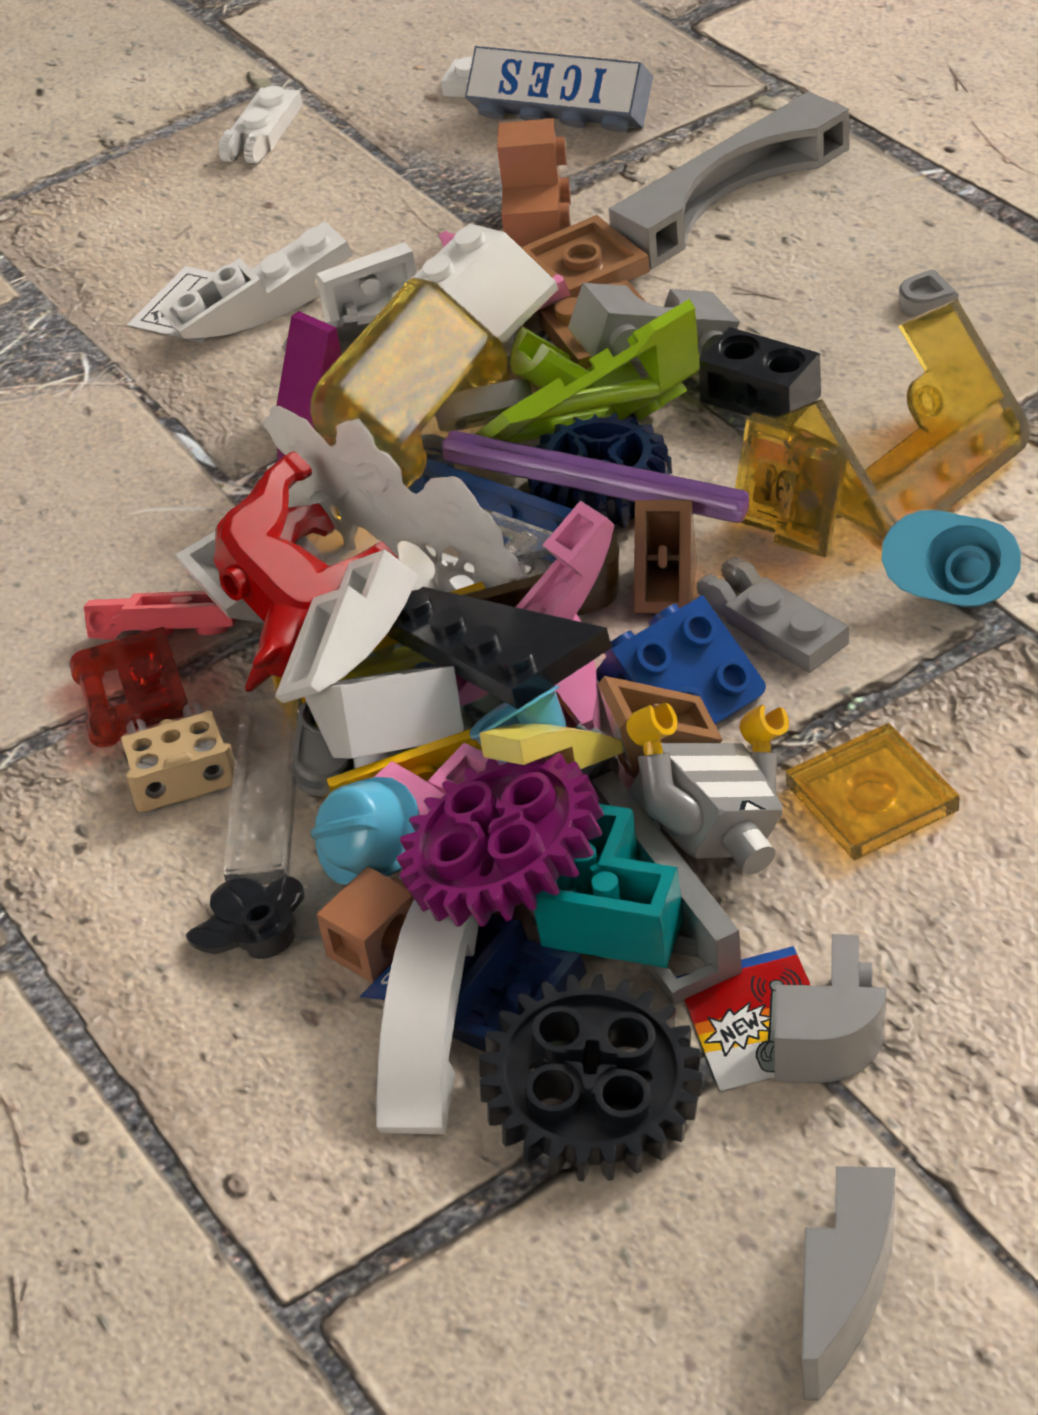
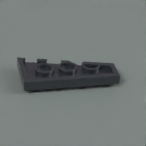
(497, 645)

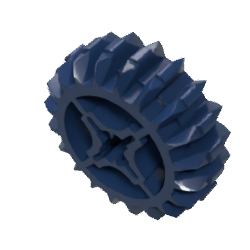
(609, 441)

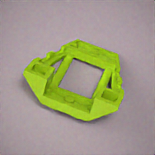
(664, 348)

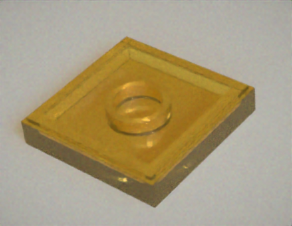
(872, 791)

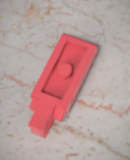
(149, 611)

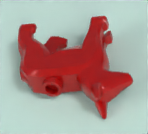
(267, 567)

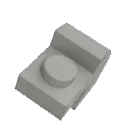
(830, 1029)

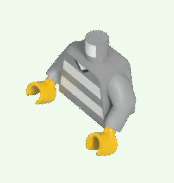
(711, 795)

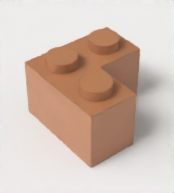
(533, 192)

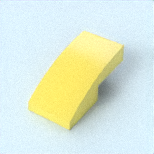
(535, 741)

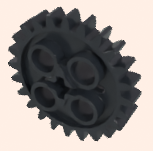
(590, 1077)

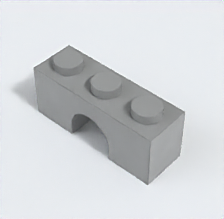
(611, 313)

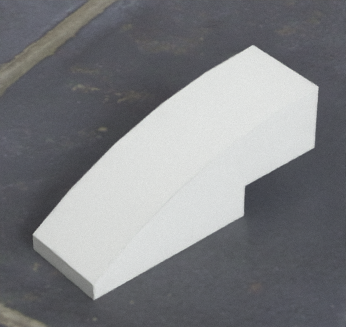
(346, 624)

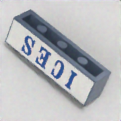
(559, 88)

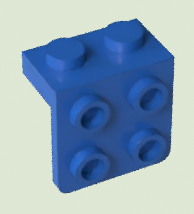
(688, 654)

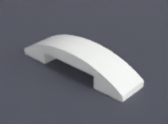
(419, 1024)

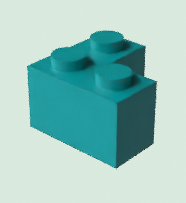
(616, 902)

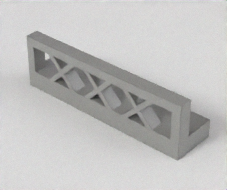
(705, 925)

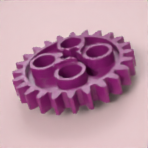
(500, 839)

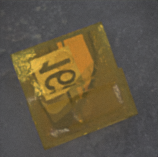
(791, 483)

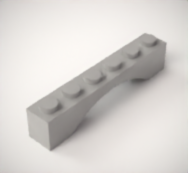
(785, 141)

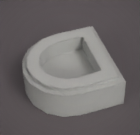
(924, 293)

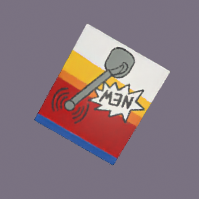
(739, 1017)

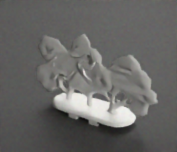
(379, 507)

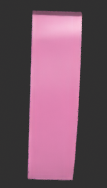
(580, 551)

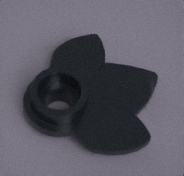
(250, 917)

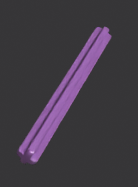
(593, 475)

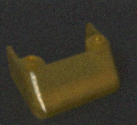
(406, 370)
(963, 436)

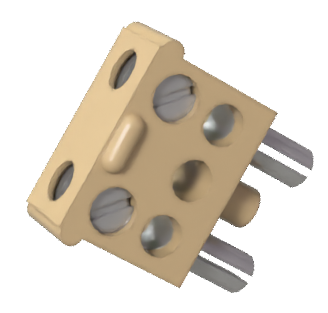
(177, 759)

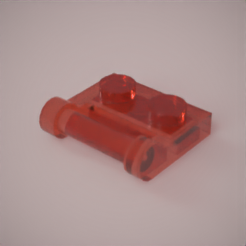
(147, 678)

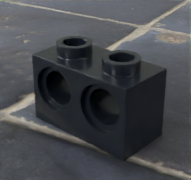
(758, 375)

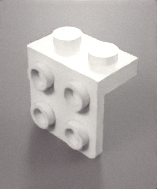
(365, 283)

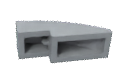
(845, 1273)

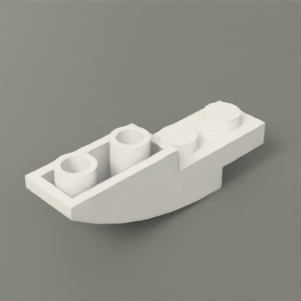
(247, 297)

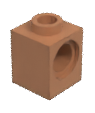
(365, 923)

